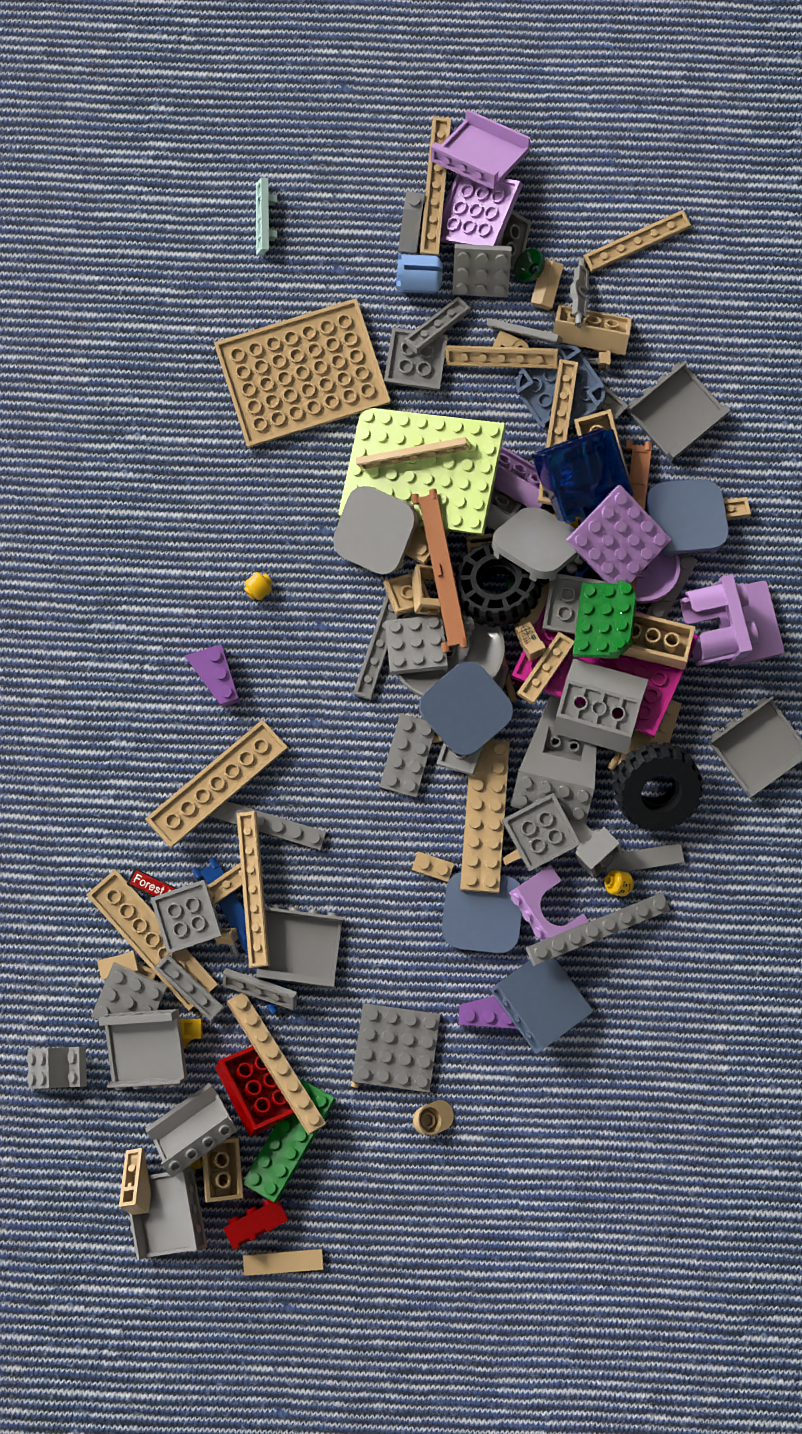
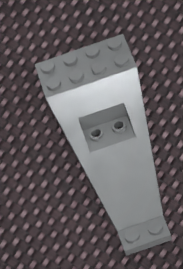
(556, 769)

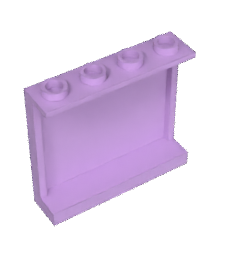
(481, 150)

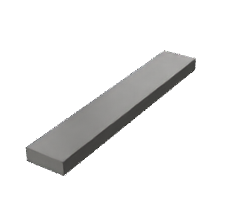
(375, 654)

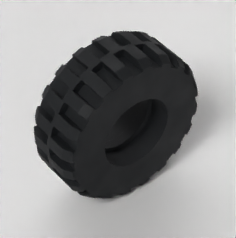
(492, 608)
(669, 808)

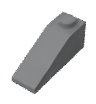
(411, 222)

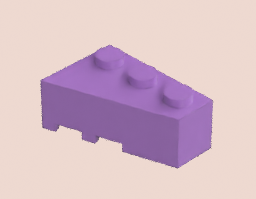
(215, 673)
(484, 1013)

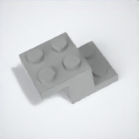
(57, 1067)

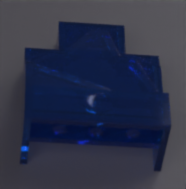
(581, 473)

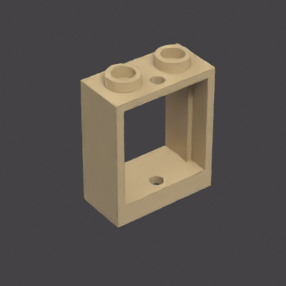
(423, 605)

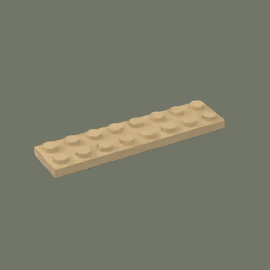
(216, 784)
(484, 820)
(141, 930)

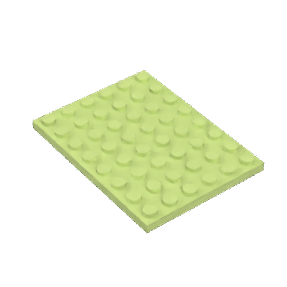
(461, 478)

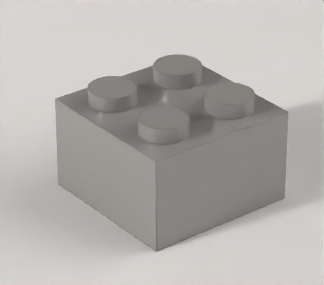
(598, 852)

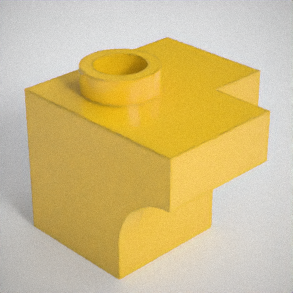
(191, 1030)

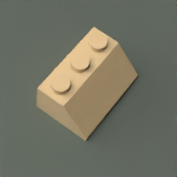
(223, 1172)

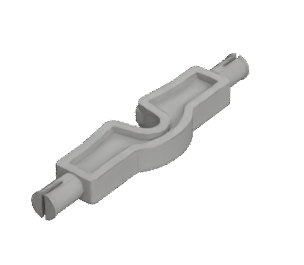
(577, 288)

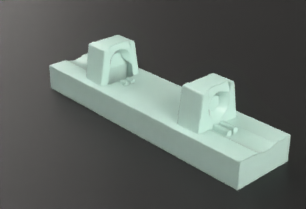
(263, 201)

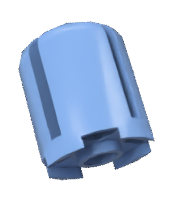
(419, 274)

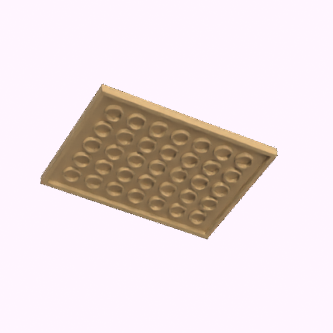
(302, 373)

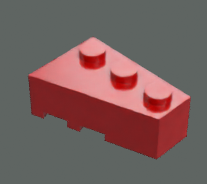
(255, 1223)

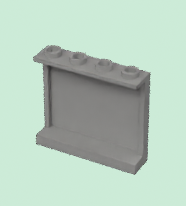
(676, 411)
(758, 746)
(301, 947)
(145, 1049)
(191, 1129)
(173, 1217)

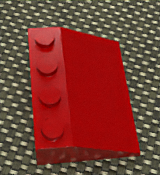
(253, 1091)

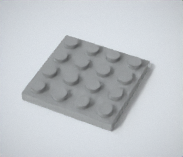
(396, 1047)

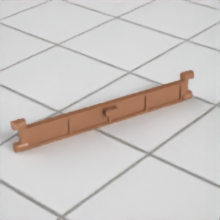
(639, 475)
(442, 570)

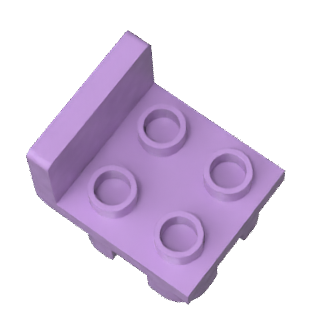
(745, 622)

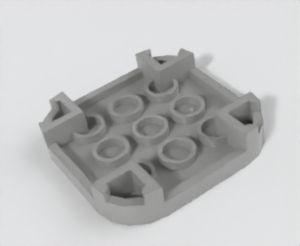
(375, 530)
(535, 543)

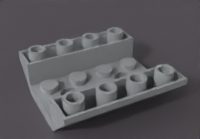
(603, 691)

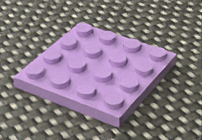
(476, 212)
(618, 538)

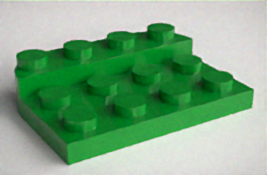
(605, 620)

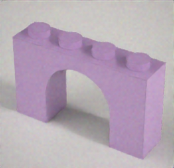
(528, 899)

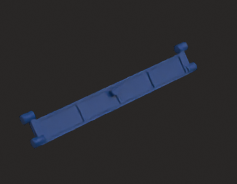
(233, 911)

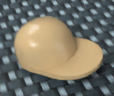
(433, 1118)

